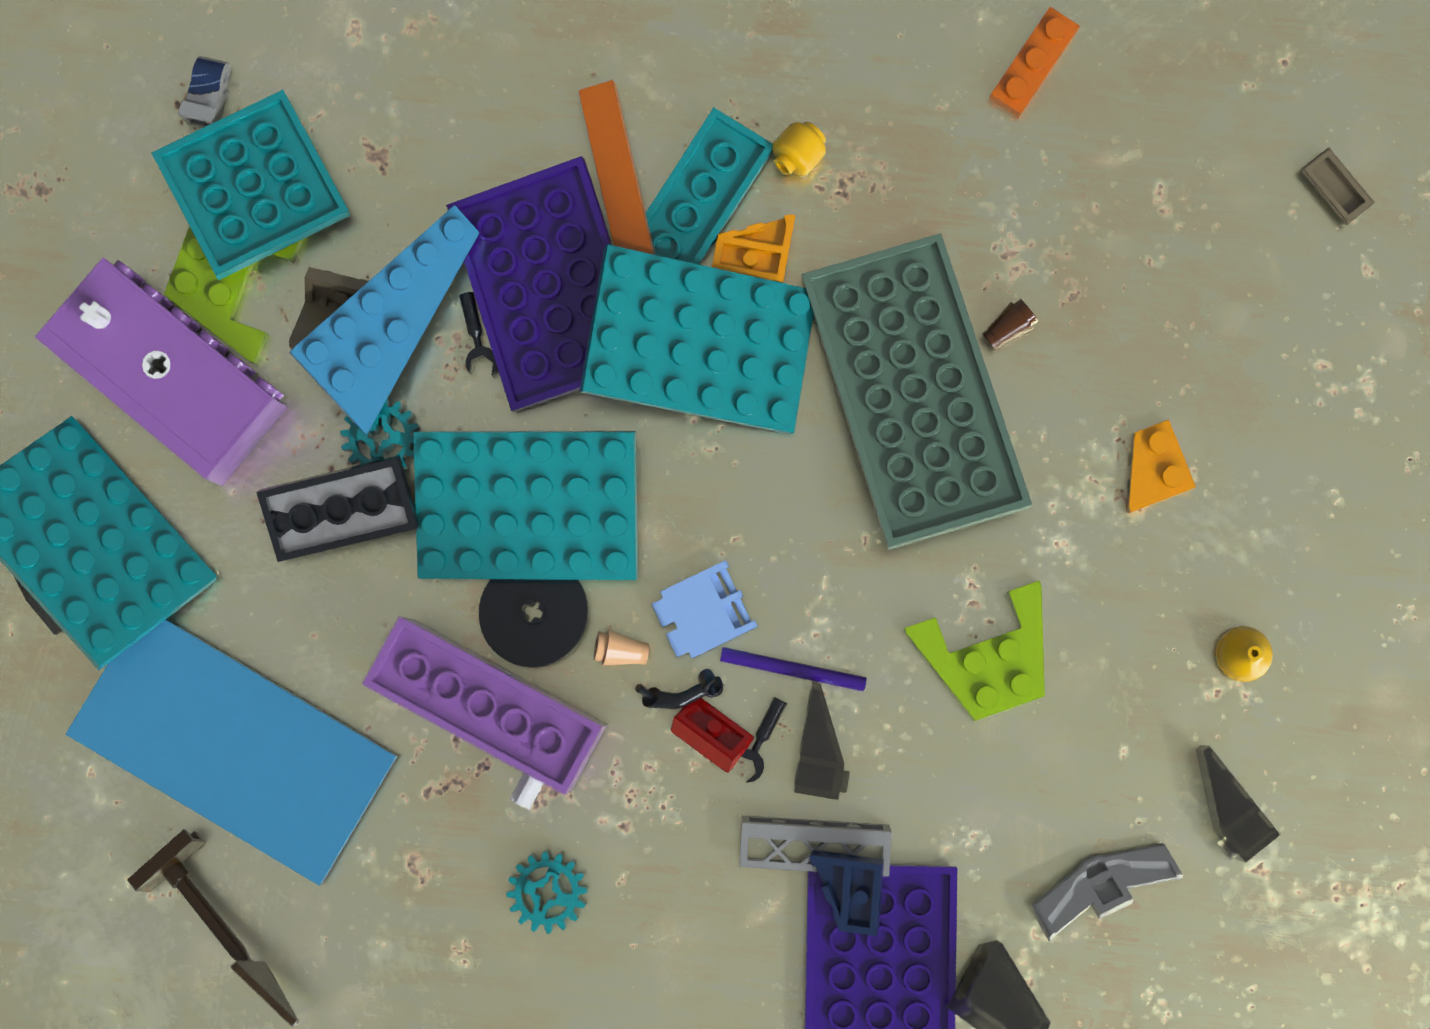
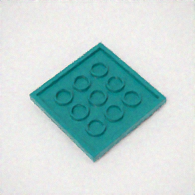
(250, 184)

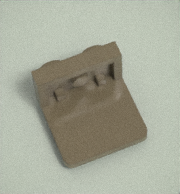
(323, 296)

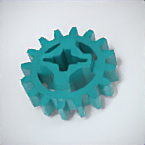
(395, 440)
(530, 887)

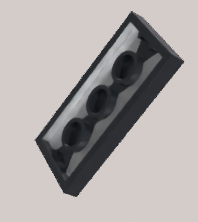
(338, 508)

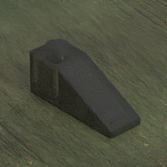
(820, 758)
(1233, 813)

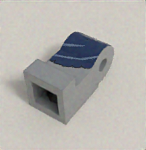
(206, 92)

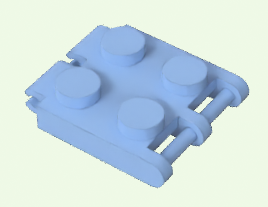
(702, 612)

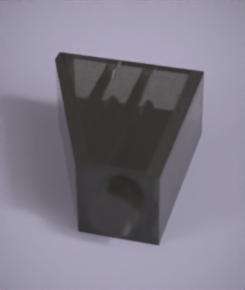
(995, 993)

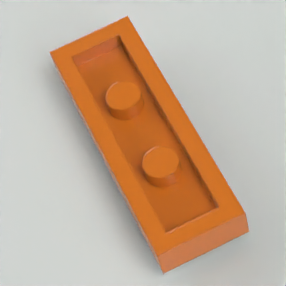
(1034, 62)

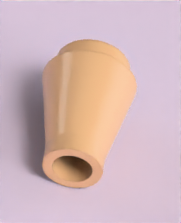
(618, 649)

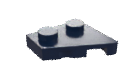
(852, 888)

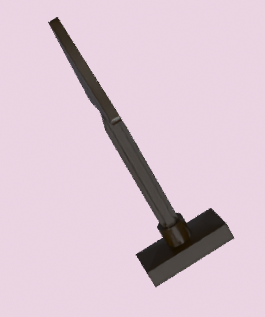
(169, 865)

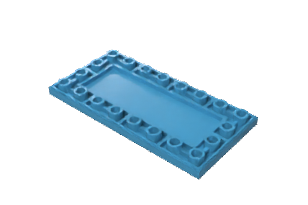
(233, 748)

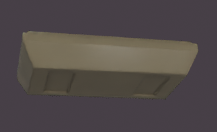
(1337, 186)

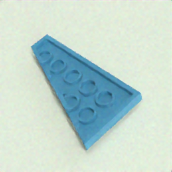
(373, 334)

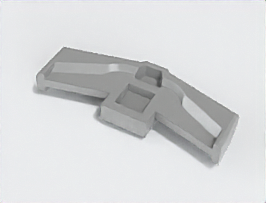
(1104, 885)

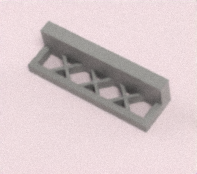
(810, 831)

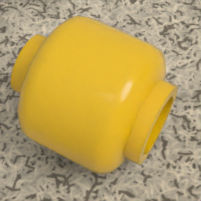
(799, 148)

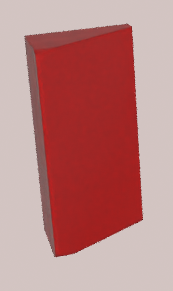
(711, 734)

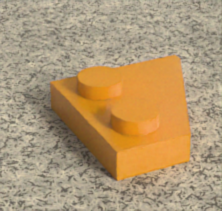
(757, 250)
(1156, 467)

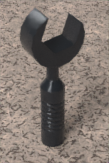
(474, 330)
(763, 734)

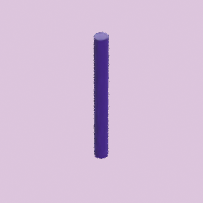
(793, 669)

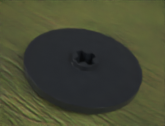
(544, 638)

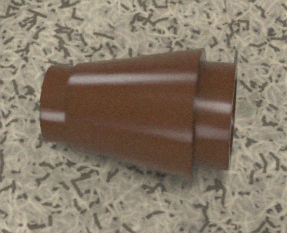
(1010, 324)

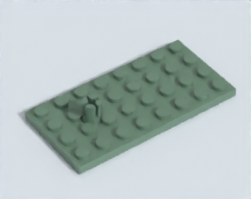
(915, 392)

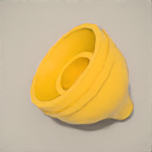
(1243, 654)

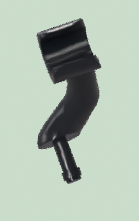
(708, 686)

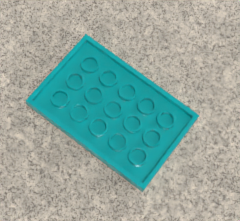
(697, 340)
(526, 505)
(92, 544)

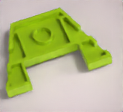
(215, 302)
(994, 671)

